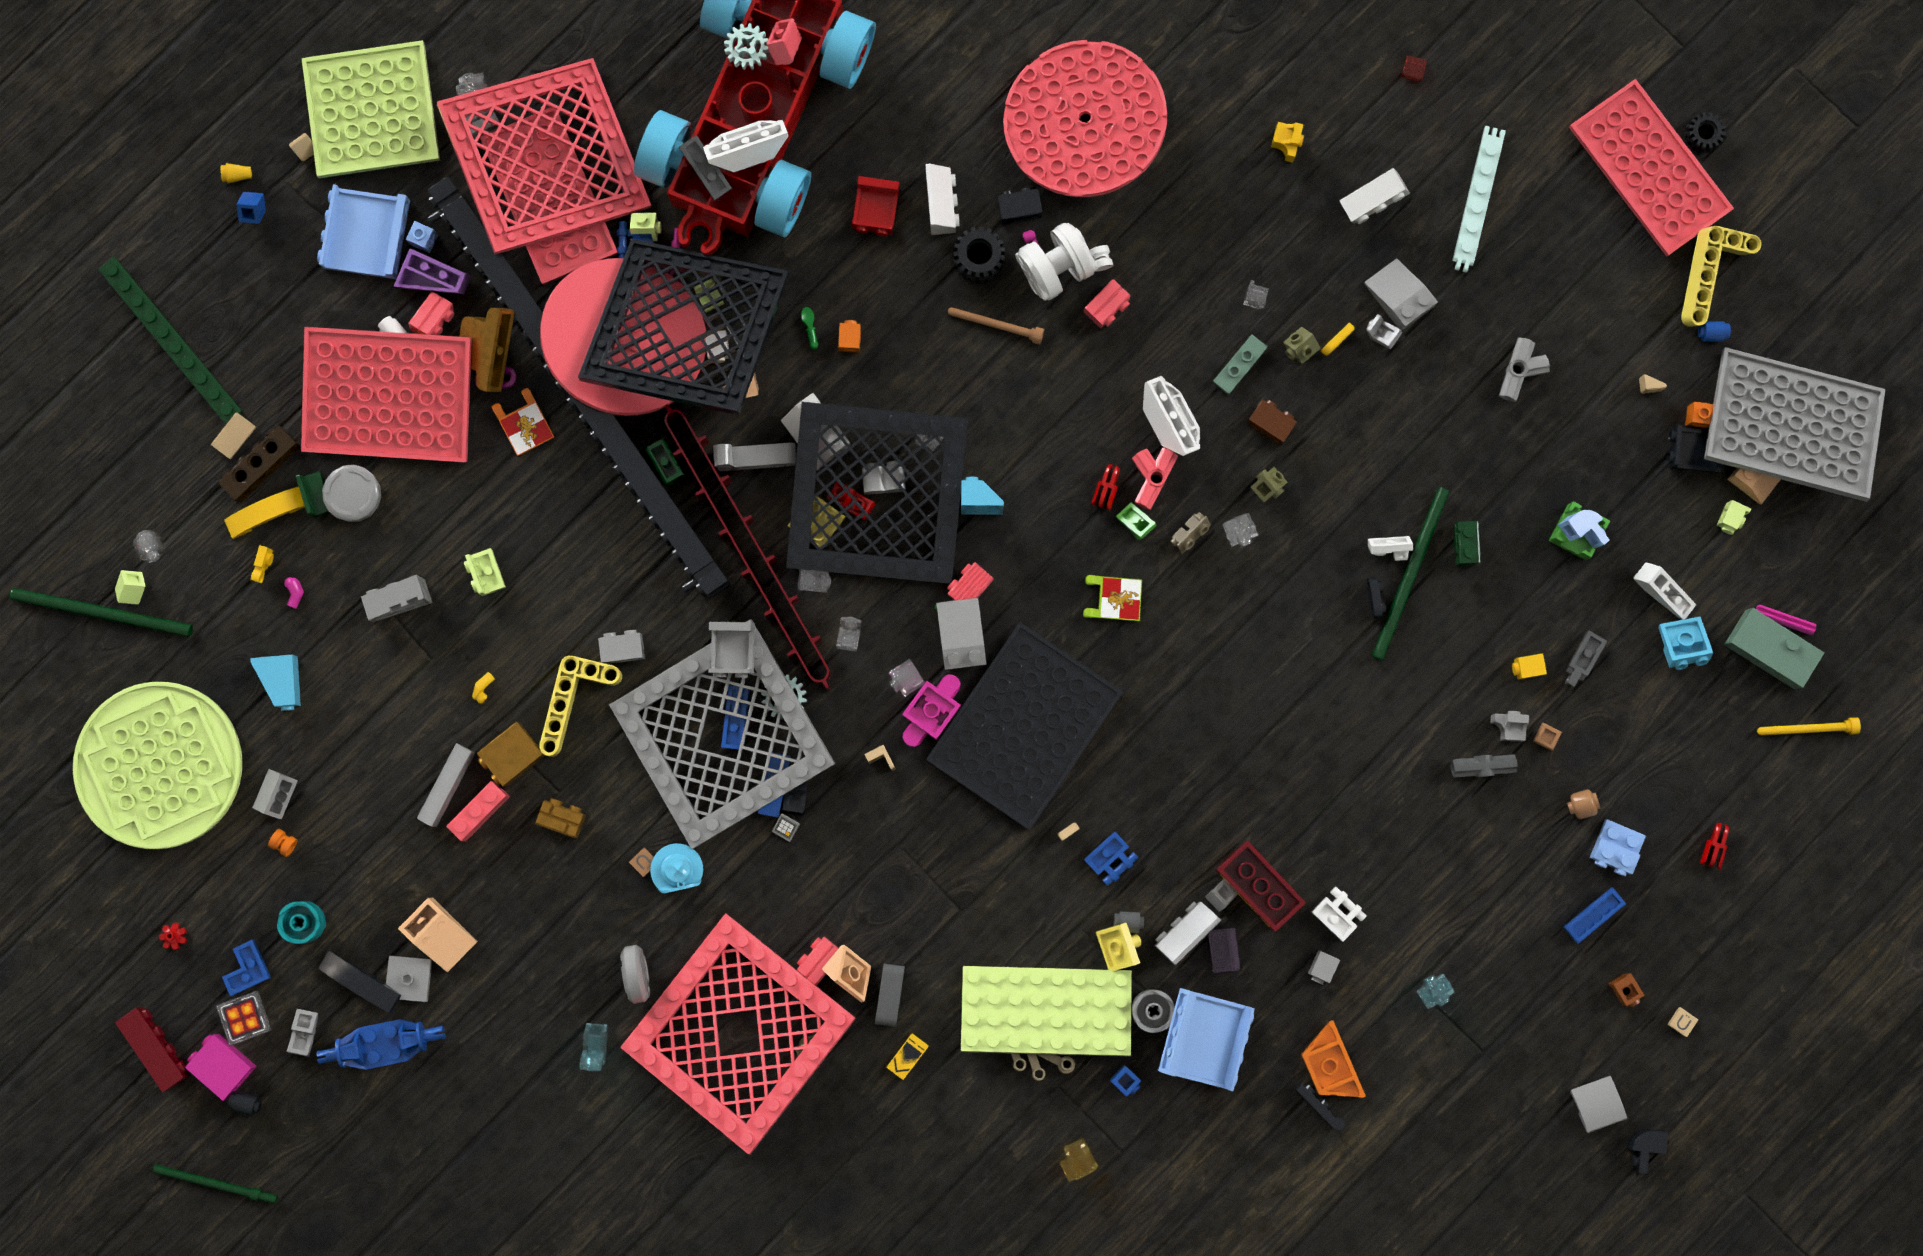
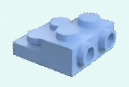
(1617, 848)

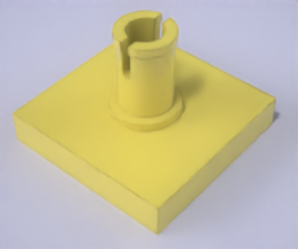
(1119, 946)

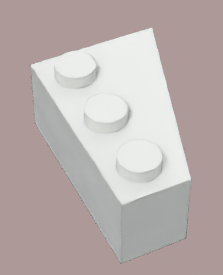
(1374, 196)

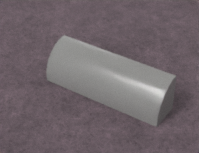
(446, 785)

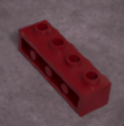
(152, 1048)

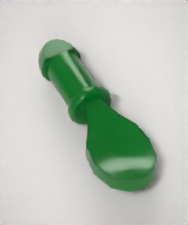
(807, 318)

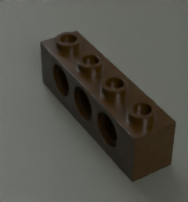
(270, 463)

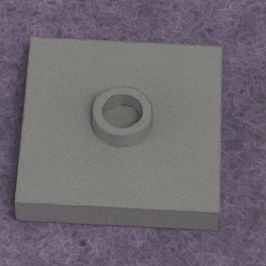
(409, 977)

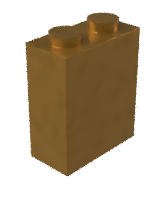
(510, 754)

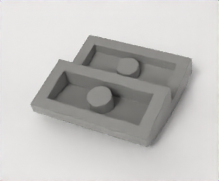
(1598, 1104)

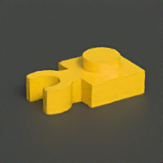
(263, 559)

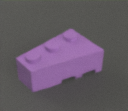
(429, 274)

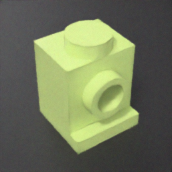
(1733, 517)

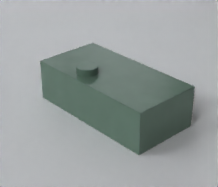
(1774, 648)

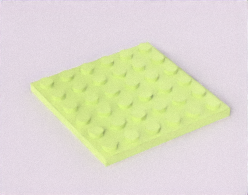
(370, 109)

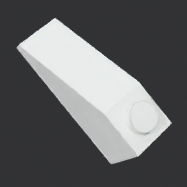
(1664, 590)

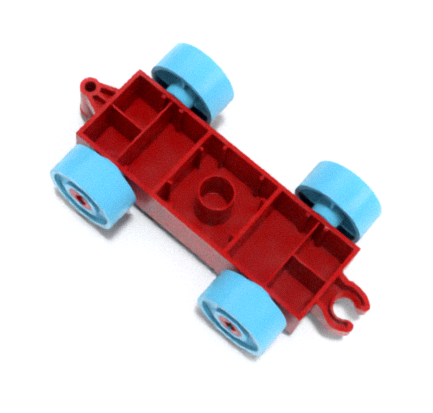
(770, 191)

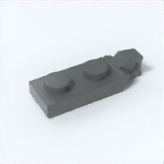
(1584, 658)

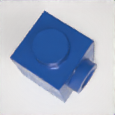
(251, 207)
(1126, 1081)

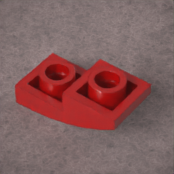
(845, 500)

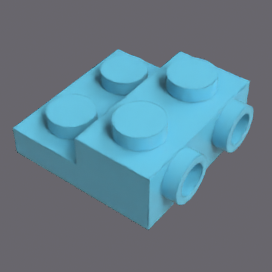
(1685, 643)

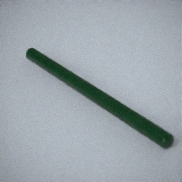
(1410, 574)
(101, 612)

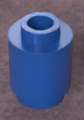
(1714, 331)

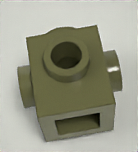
(1301, 345)
(1269, 484)

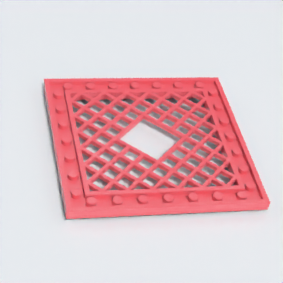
(528, 88)
(640, 1041)

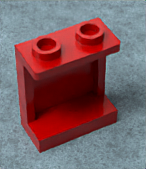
(875, 206)

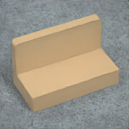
(877, 754)

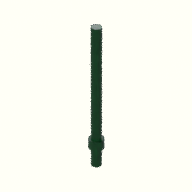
(254, 1194)

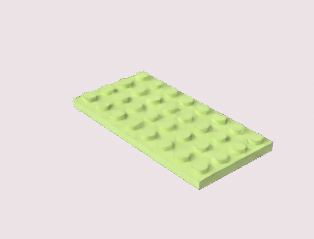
(1046, 1011)

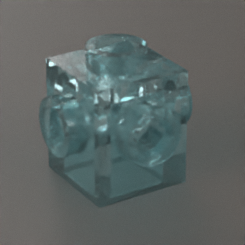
(1435, 991)

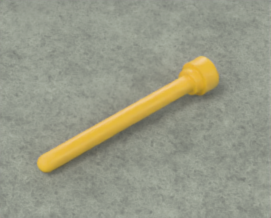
(1850, 726)

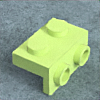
(485, 572)

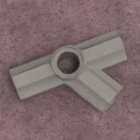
(1529, 367)

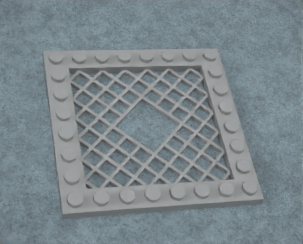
(686, 816)

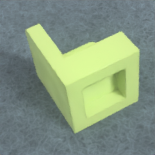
(130, 587)

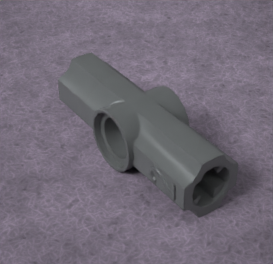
(1484, 766)

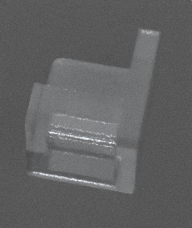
(1255, 296)

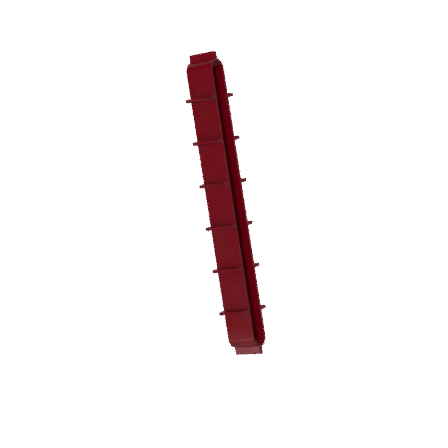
(702, 494)

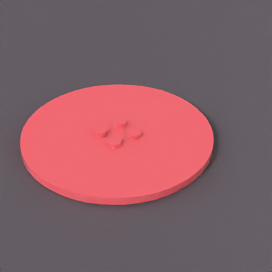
(573, 318)

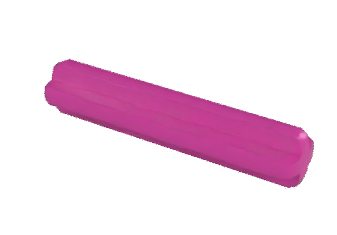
(1788, 620)

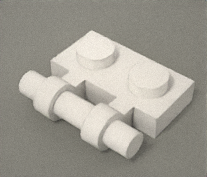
(1334, 918)

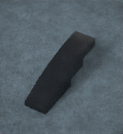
(359, 981)

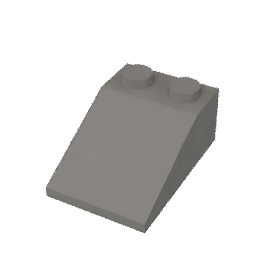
(1400, 294)
(961, 633)

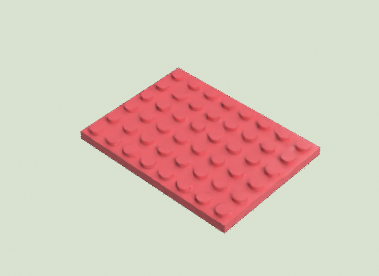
(386, 394)

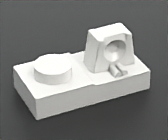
(1398, 545)

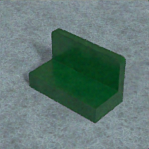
(312, 495)

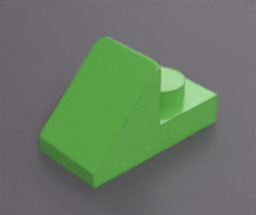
(1136, 521)

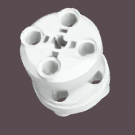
(1069, 254)

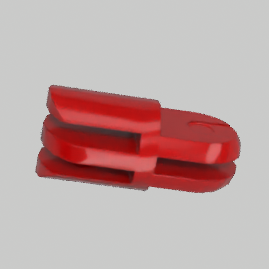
(1106, 488)
(1716, 845)

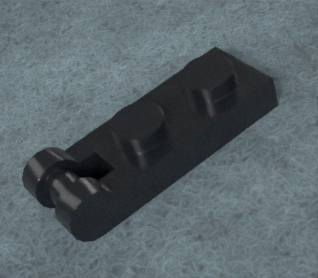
(1320, 1107)

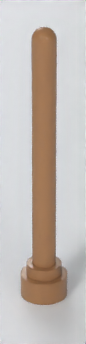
(1034, 334)

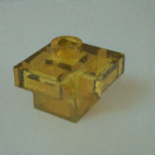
(1078, 1161)

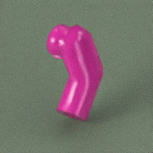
(295, 590)

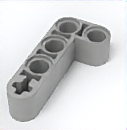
(754, 456)

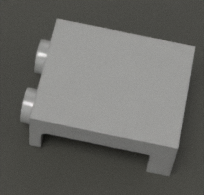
(732, 648)

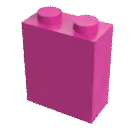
(220, 1066)

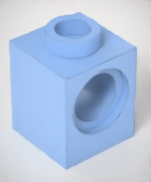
(421, 237)

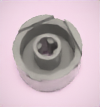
(1140, 1012)

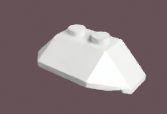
(747, 145)
(1170, 417)

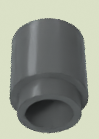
(1132, 919)

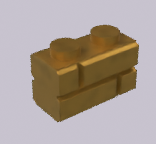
(561, 819)

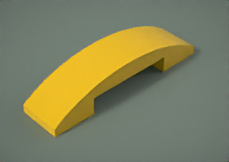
(264, 511)

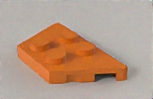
(1331, 1065)

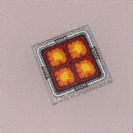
(243, 1018)

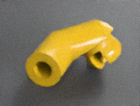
(480, 686)

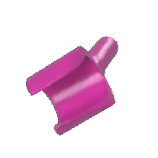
(1029, 236)

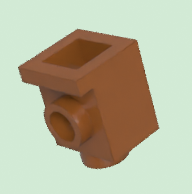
(1634, 994)

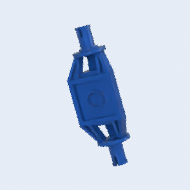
(381, 1044)

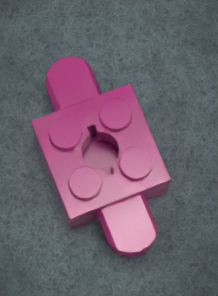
(931, 710)

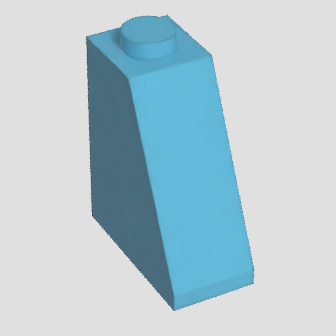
(279, 679)

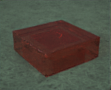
(1414, 68)

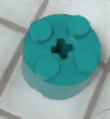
(290, 917)

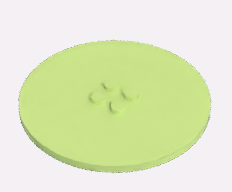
(157, 765)

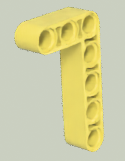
(1709, 268)
(568, 697)

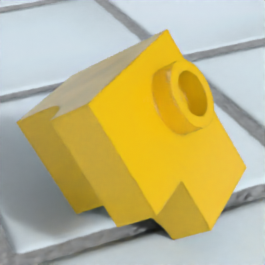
(1287, 139)

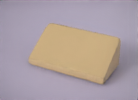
(233, 435)

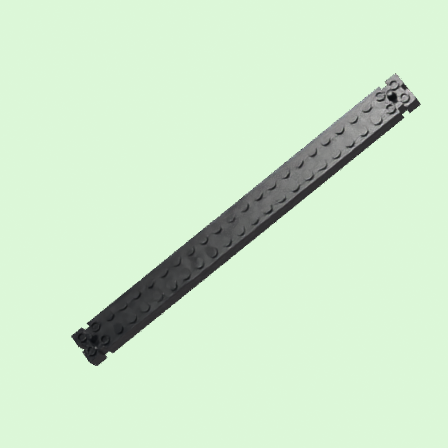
(606, 429)

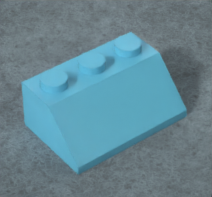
(979, 498)

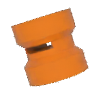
(282, 842)

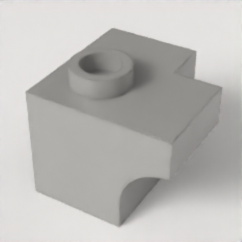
(1511, 725)

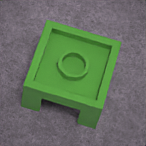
(1580, 546)

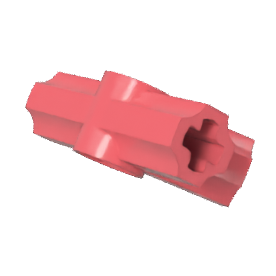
(1149, 468)

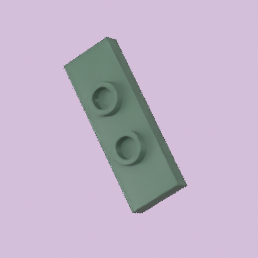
(1240, 364)

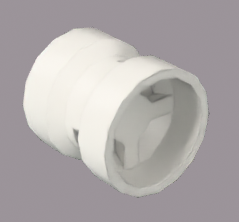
(1101, 257)

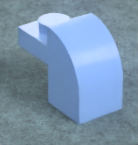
(1584, 524)

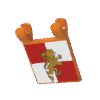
(525, 426)

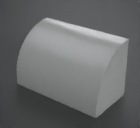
(275, 794)

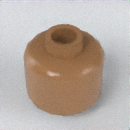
(1584, 804)

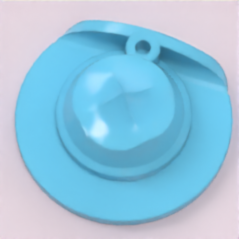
(676, 868)

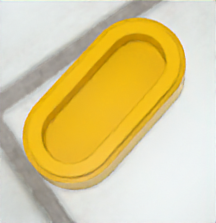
(1338, 339)

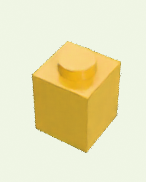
(1529, 666)

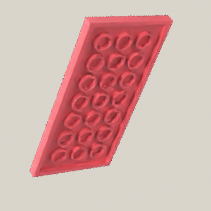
(1651, 167)
(567, 252)

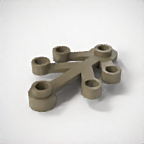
(1036, 1066)

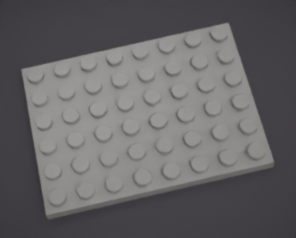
(1795, 424)

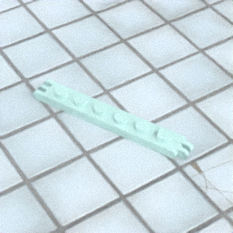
(1478, 198)

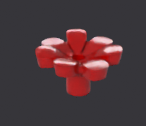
(177, 936)

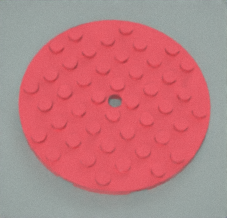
(1080, 156)

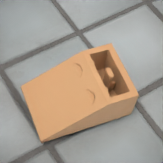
(437, 934)

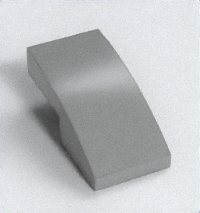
(303, 1032)

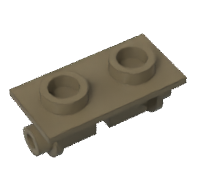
(1197, 525)

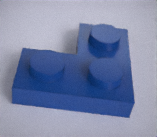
(251, 972)

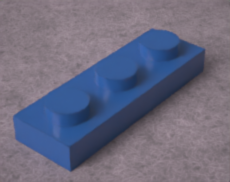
(734, 725)

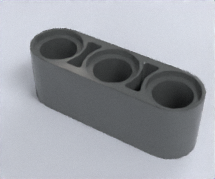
(889, 995)

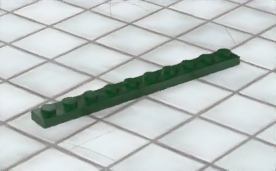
(170, 339)

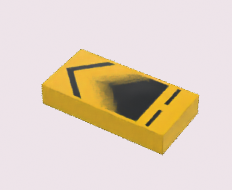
(907, 1056)

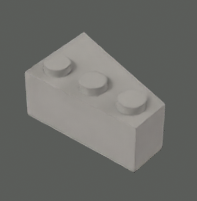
(396, 598)

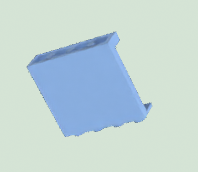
(363, 232)
(1206, 1039)

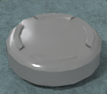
(351, 493)
(635, 974)

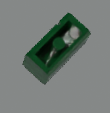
(665, 463)
(1467, 543)

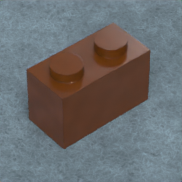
(1272, 421)

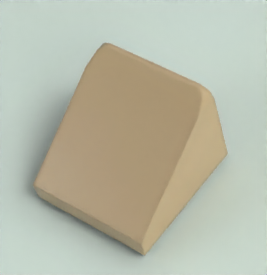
(302, 147)
(1650, 384)

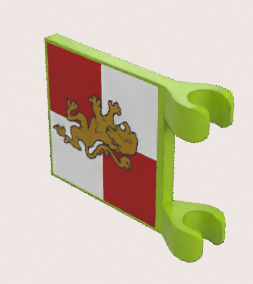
(1117, 598)

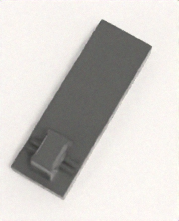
(708, 173)

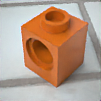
(849, 336)
(1699, 415)

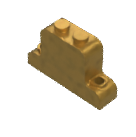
(489, 346)

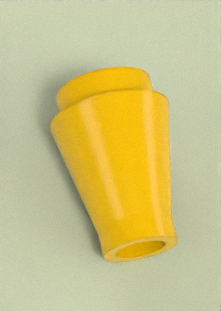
(233, 173)

